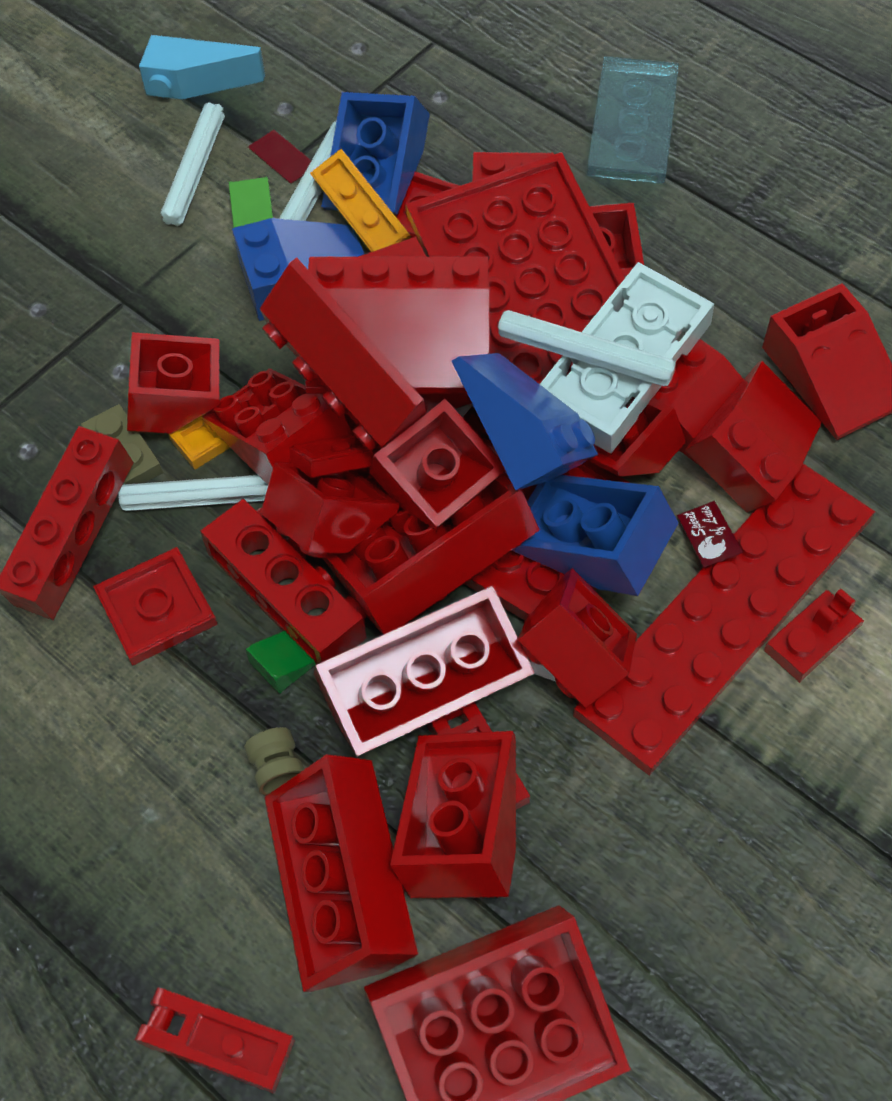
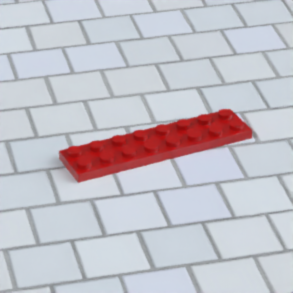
(725, 618)

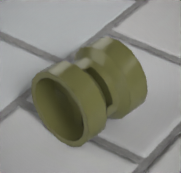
(273, 758)

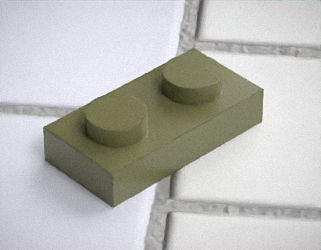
(114, 424)

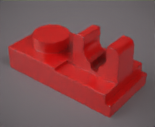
(814, 634)

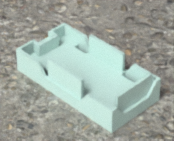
(642, 314)

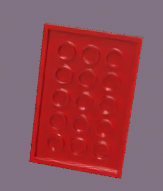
(539, 247)

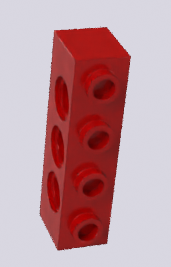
(65, 523)
(244, 530)

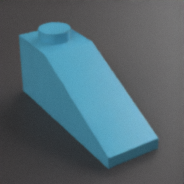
(196, 67)

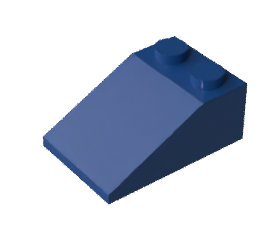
(383, 140)
(271, 244)
(525, 422)
(600, 530)

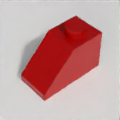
(647, 444)

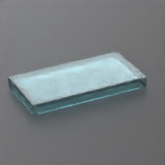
(633, 120)

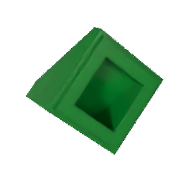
(279, 660)

